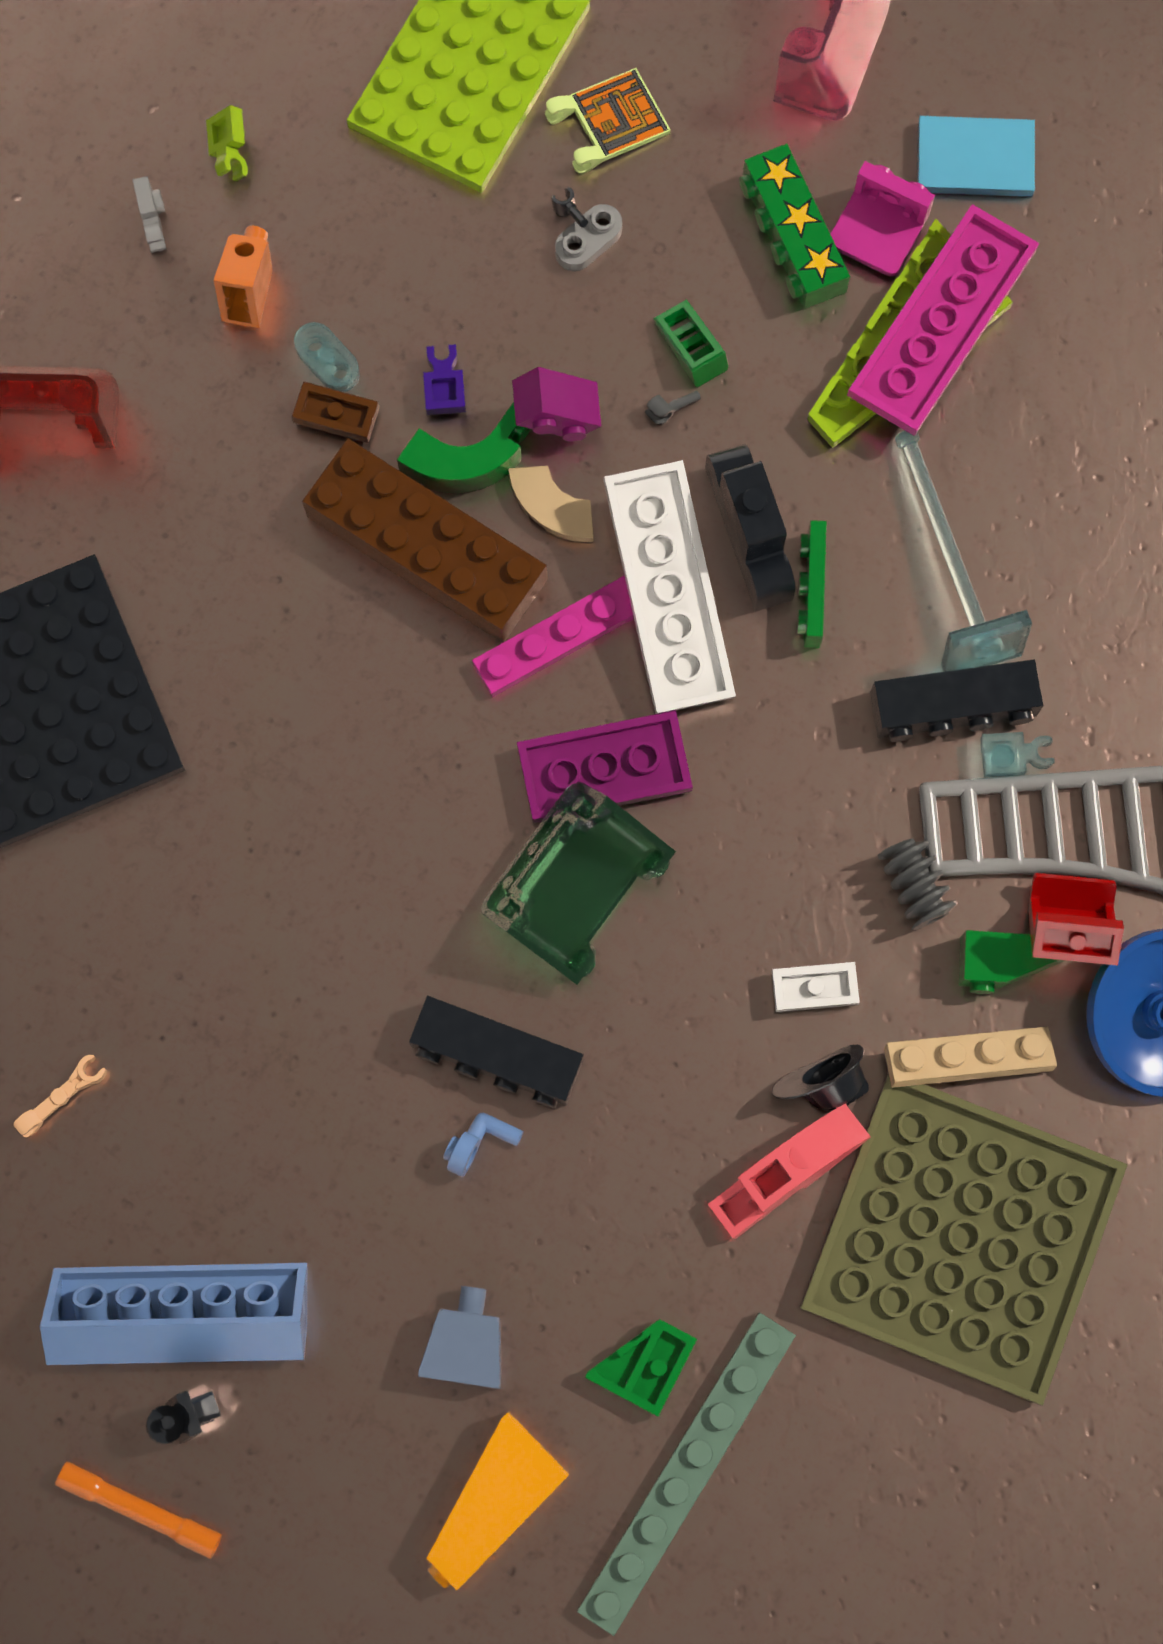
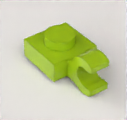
(224, 138)

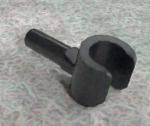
(569, 207)

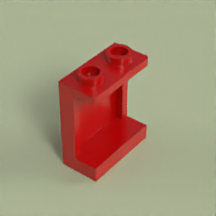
(1074, 919)

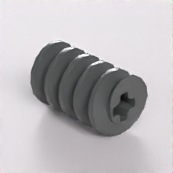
(917, 882)

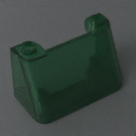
(573, 878)

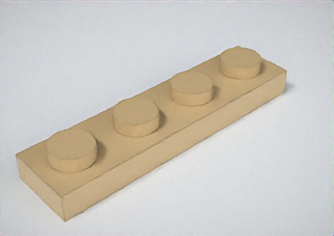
(970, 1057)

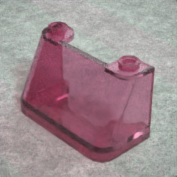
(826, 67)

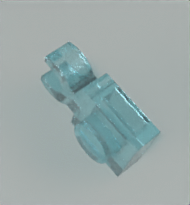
(1008, 754)

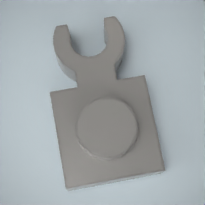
(150, 205)

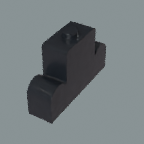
(752, 525)

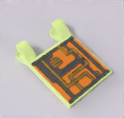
(615, 116)

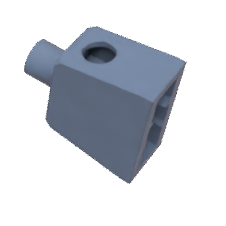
(465, 1344)

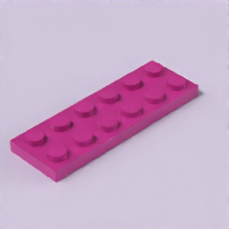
(943, 320)

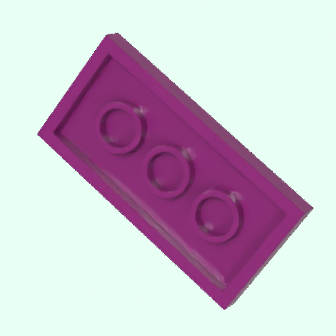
(620, 759)

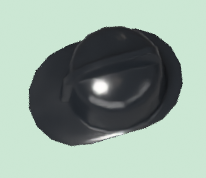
(827, 1082)

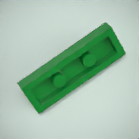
(812, 584)

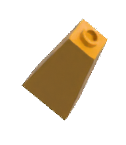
(499, 1496)

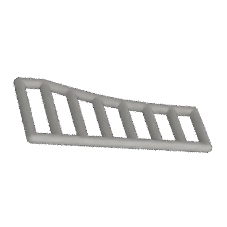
(1049, 785)

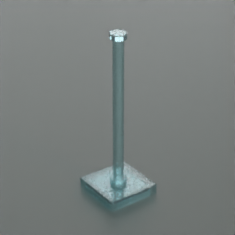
(983, 641)

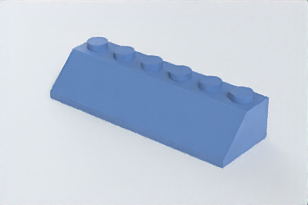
(175, 1314)

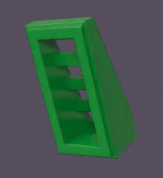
(702, 364)

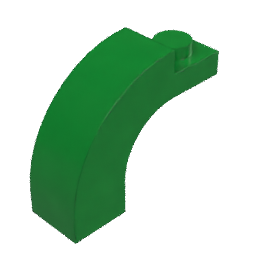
(464, 468)

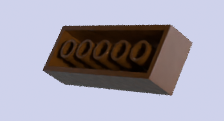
(425, 540)

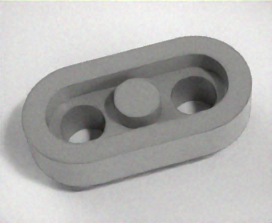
(592, 238)

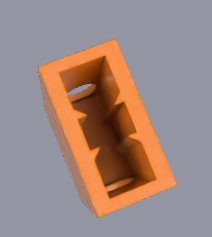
(244, 266)

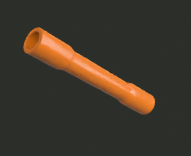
(95, 1489)

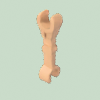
(33, 1119)

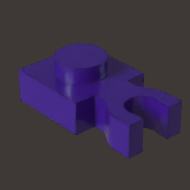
(444, 386)

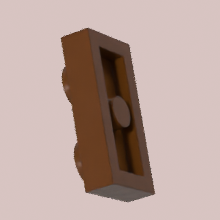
(335, 412)

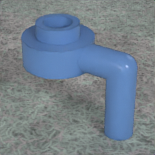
(463, 1150)

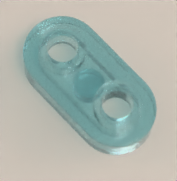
(329, 358)

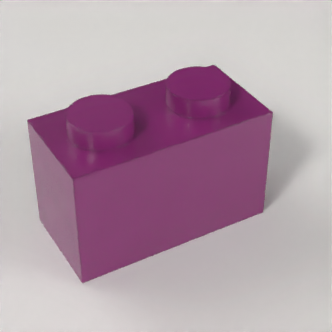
(556, 403)

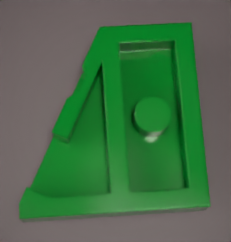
(646, 1366)

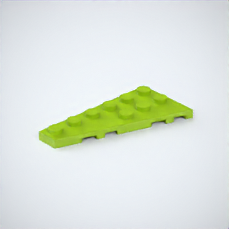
(834, 412)

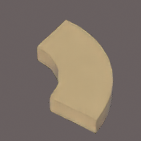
(549, 506)

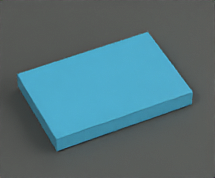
(976, 156)

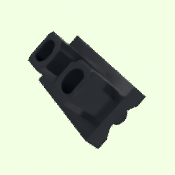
(181, 1418)

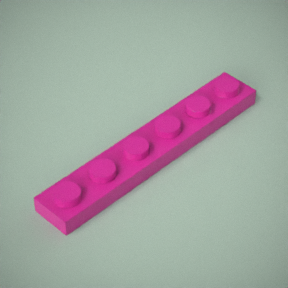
(555, 637)

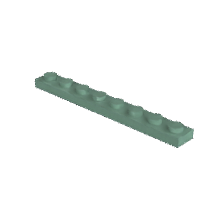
(686, 1474)

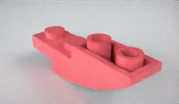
(788, 1169)

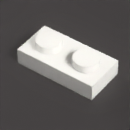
(815, 987)

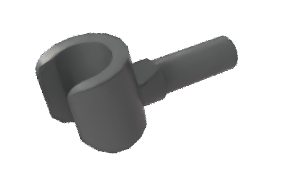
(660, 411)

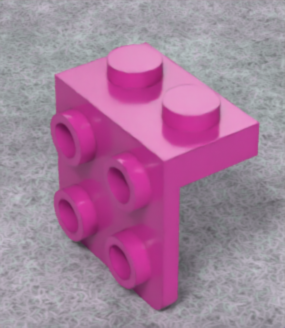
(882, 219)

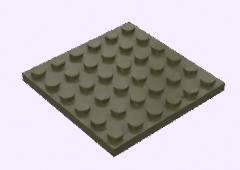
(965, 1238)

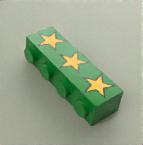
(794, 226)

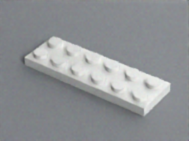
(669, 587)

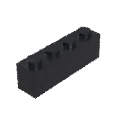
(956, 699)
(495, 1051)

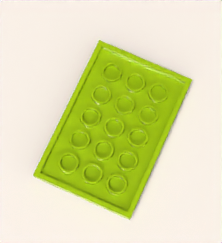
(465, 80)

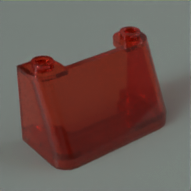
(84, 392)

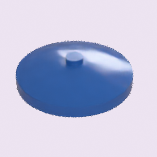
(1128, 1014)

